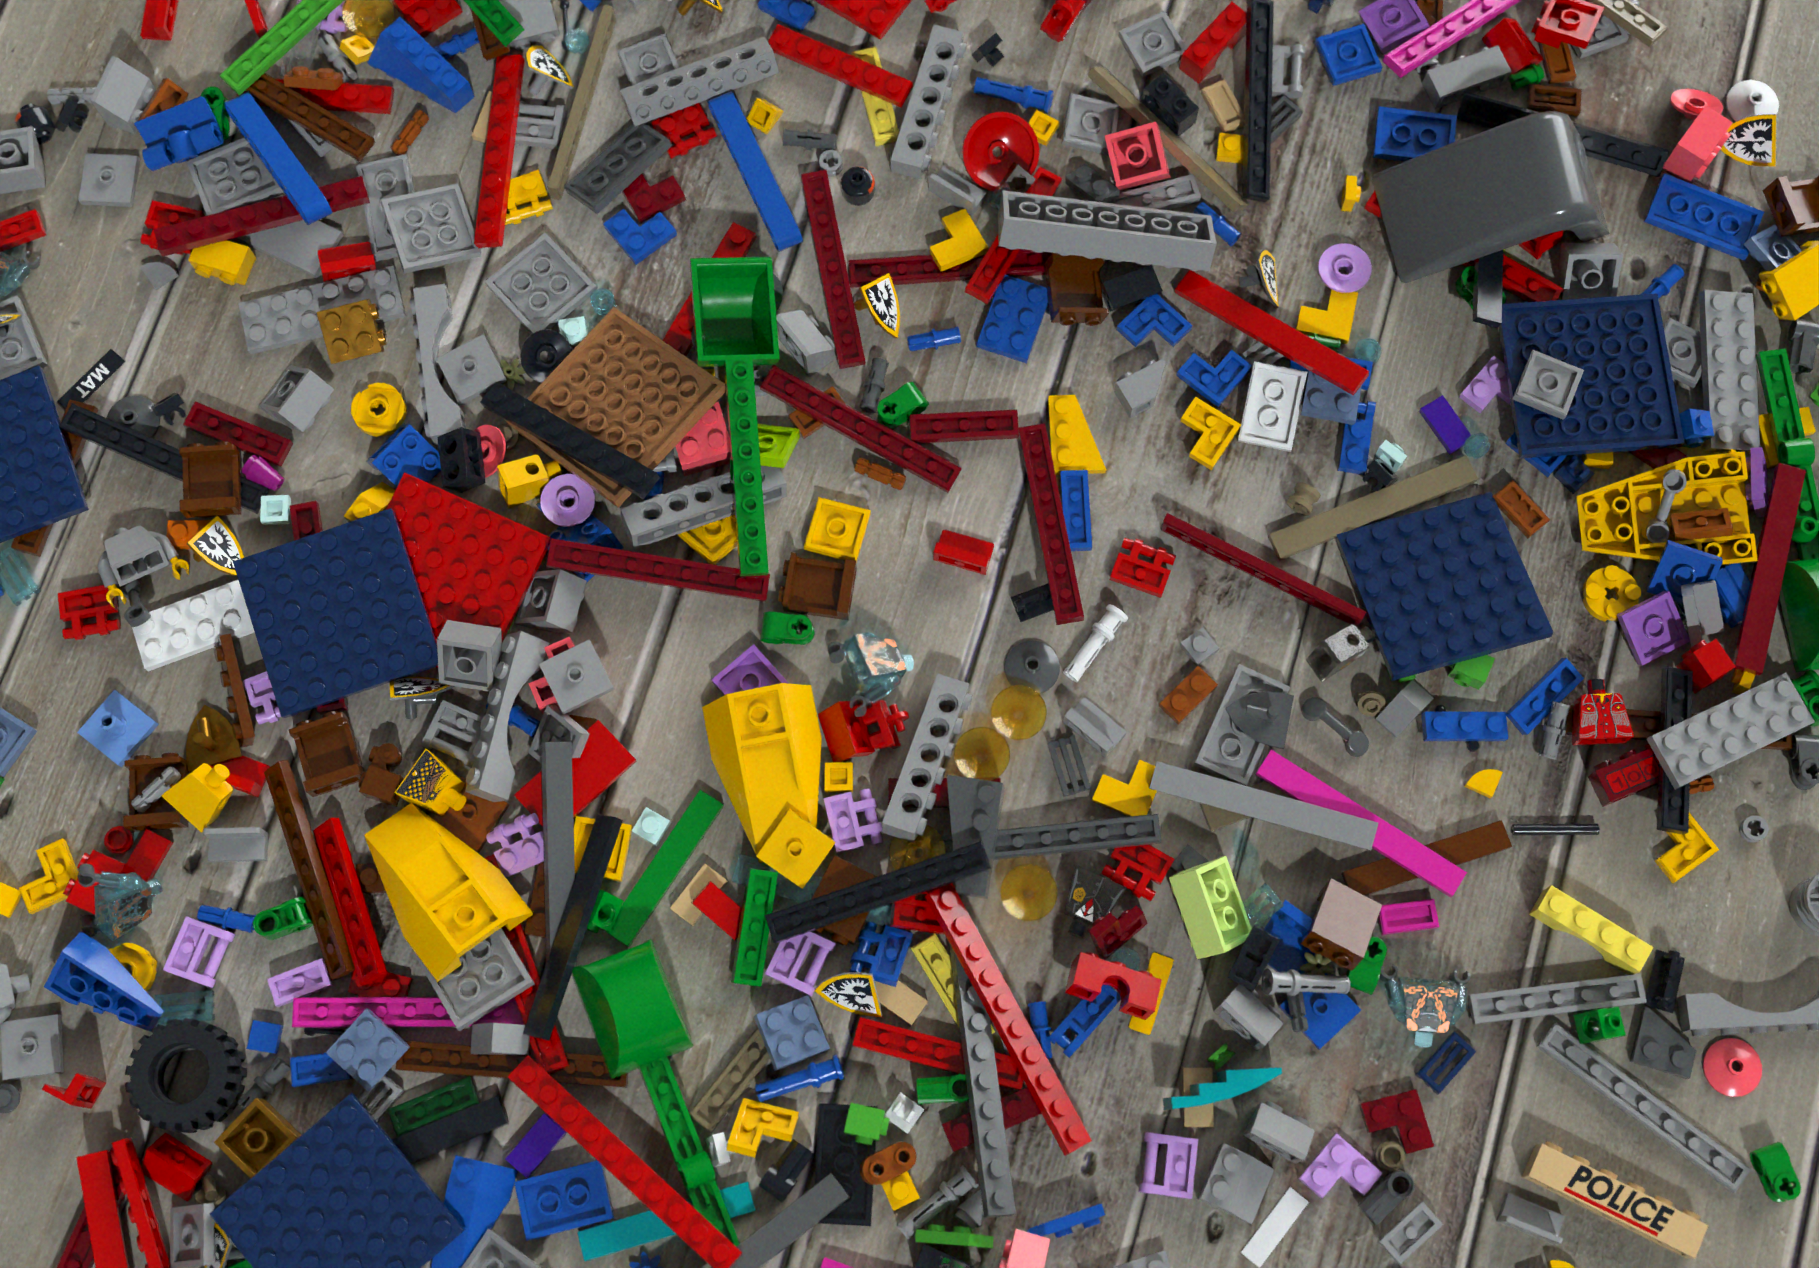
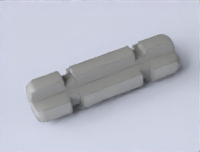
(78, 95)
(156, 789)

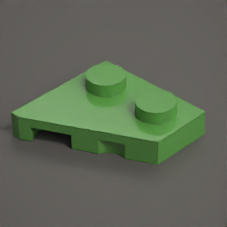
(960, 1237)

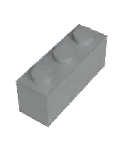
(1471, 74)

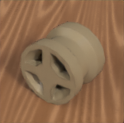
(1303, 498)

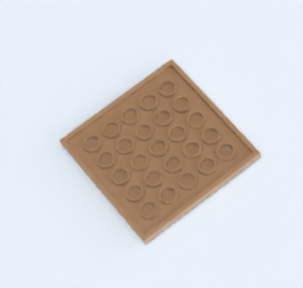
(627, 394)

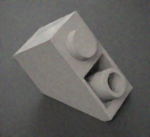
(1139, 390)

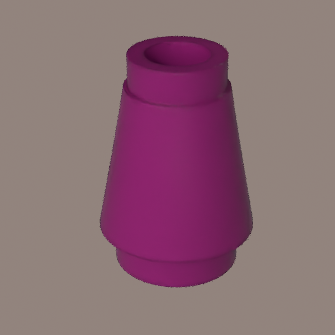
(261, 472)

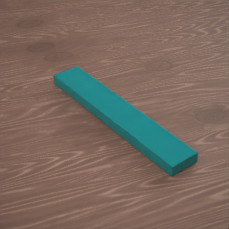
(648, 1227)

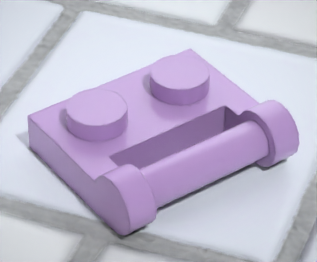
(190, 948)
(790, 957)
(1178, 1169)

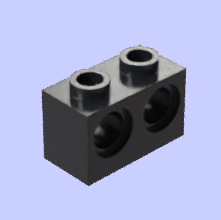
(1170, 104)
(461, 460)
(1254, 957)

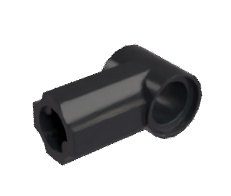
(782, 1176)

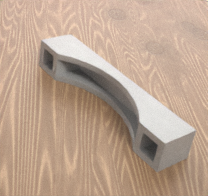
(433, 316)
(492, 769)
(1710, 1012)

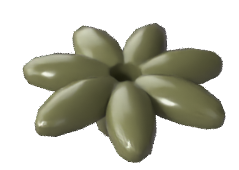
(514, 375)
(1317, 965)

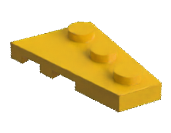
(1071, 438)

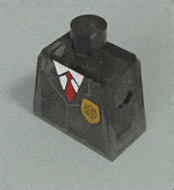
(1339, 651)
(1090, 899)

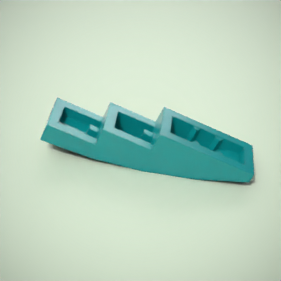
(1229, 1085)

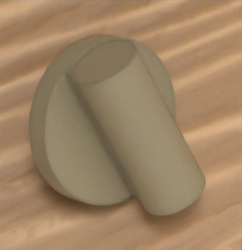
(1370, 702)
(210, 1192)

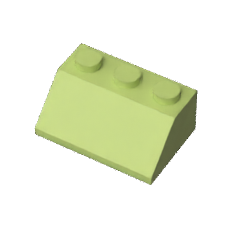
(1211, 907)

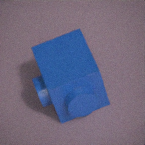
(1696, 427)

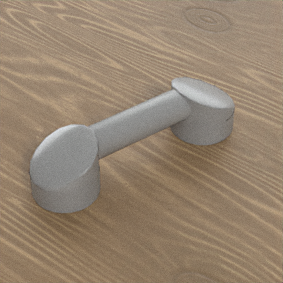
(1658, 528)

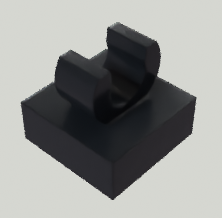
(989, 51)
(68, 115)
(167, 406)
(1382, 473)

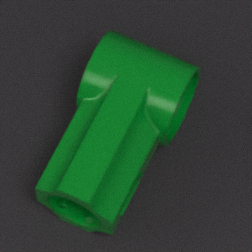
(939, 1090)

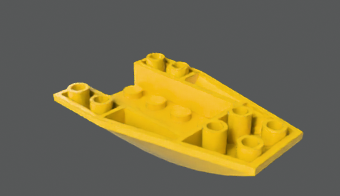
(1617, 515)
(767, 755)
(440, 889)

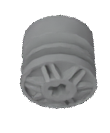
(1805, 905)

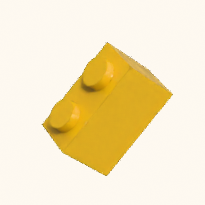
(223, 260)

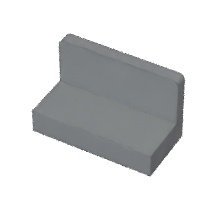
(956, 190)
(1702, 610)
(1094, 727)
(237, 844)
(1531, 1219)

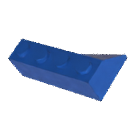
(413, 61)

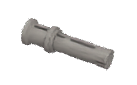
(1293, 983)
(948, 1194)

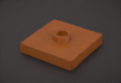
(473, 820)

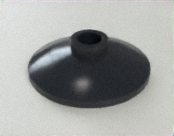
(543, 340)

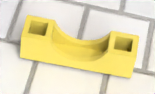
(1613, 942)

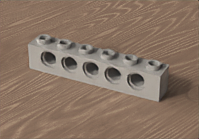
(942, 42)
(699, 81)
(693, 513)
(944, 692)

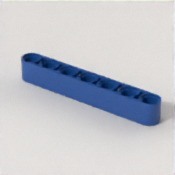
(278, 158)
(755, 171)

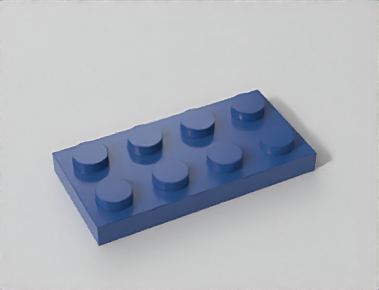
(1703, 216)

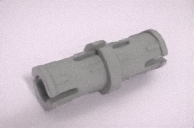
(337, 58)
(1554, 730)

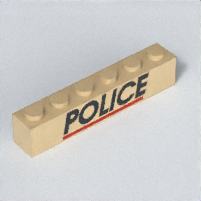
(1614, 1200)

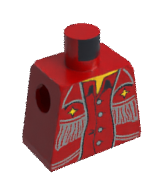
(1600, 717)

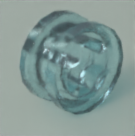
(601, 294)

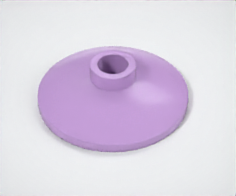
(1347, 258)
(562, 489)

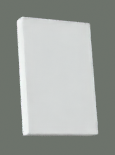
(1272, 406)

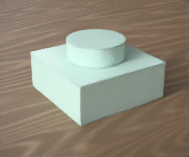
(573, 329)
(1391, 455)
(275, 509)
(651, 826)

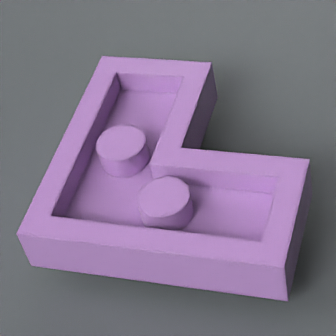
(1486, 385)
(1337, 1161)

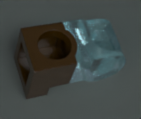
(1015, 181)

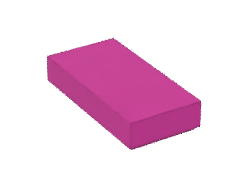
(1408, 917)

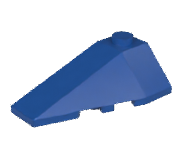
(94, 977)
(476, 1198)

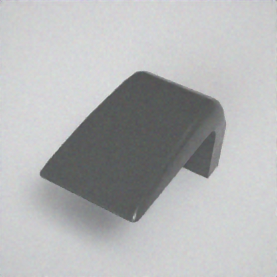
(1489, 195)

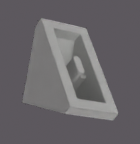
(1404, 708)
(499, 1039)

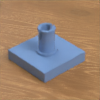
(117, 728)

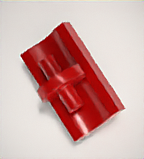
(1061, 18)
(887, 734)

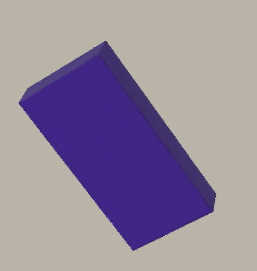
(1445, 424)
(536, 1145)

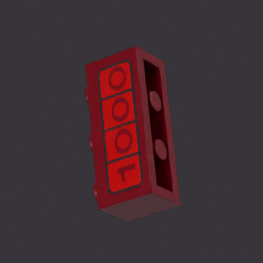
(1626, 777)

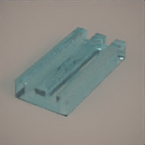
(25, 593)
(1256, 910)
(209, 1005)

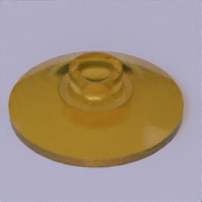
(356, 10)
(1018, 699)
(986, 741)
(902, 851)
(1032, 878)

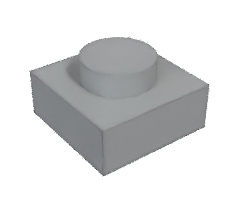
(1199, 646)

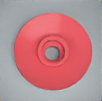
(1692, 102)
(492, 446)
(1719, 1070)

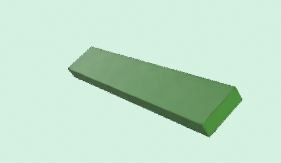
(276, 43)

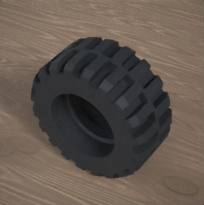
(150, 1065)

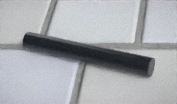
(1555, 829)

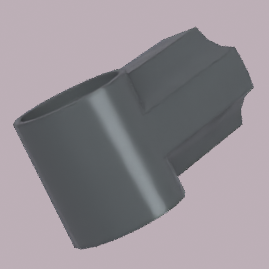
(1804, 339)
(1384, 1198)

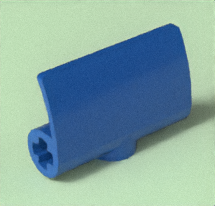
(179, 133)

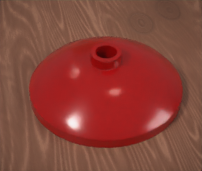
(1013, 138)

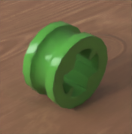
(1221, 1056)

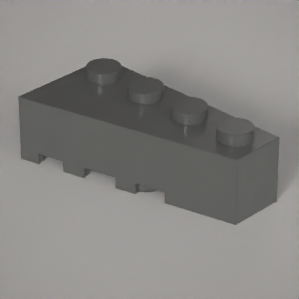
(975, 817)

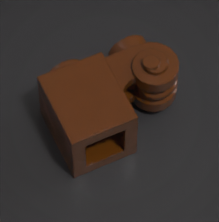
(378, 781)

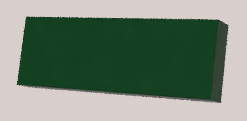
(433, 1106)

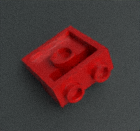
(427, 15)
(1567, 22)

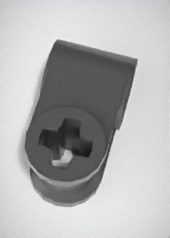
(1804, 761)

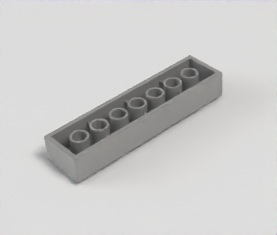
(1105, 231)

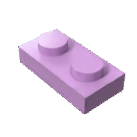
(299, 982)

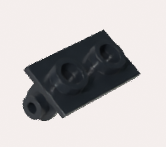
(1033, 603)
(1664, 980)

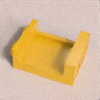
(1794, 284)

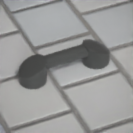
(137, 613)
(1356, 742)

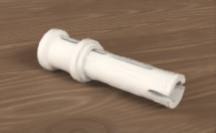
(1102, 633)

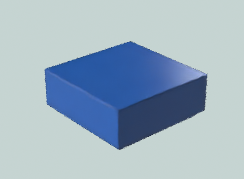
(265, 1037)

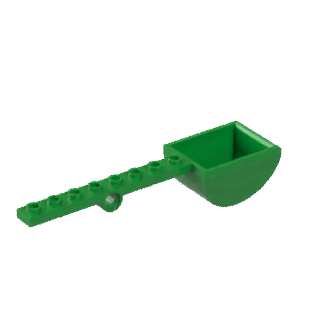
(738, 330)
(1801, 578)
(638, 1029)

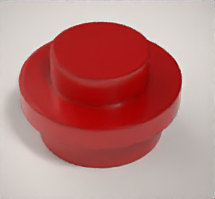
(118, 840)

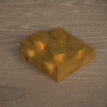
(351, 331)

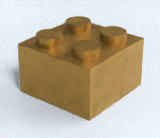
(256, 1137)

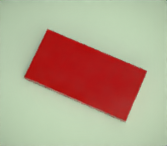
(598, 767)

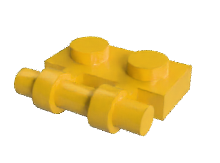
(525, 190)

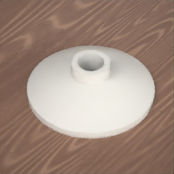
(1740, 101)

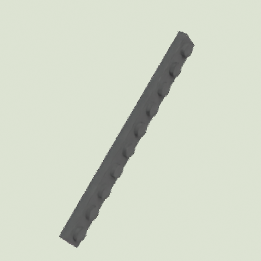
(983, 1097)

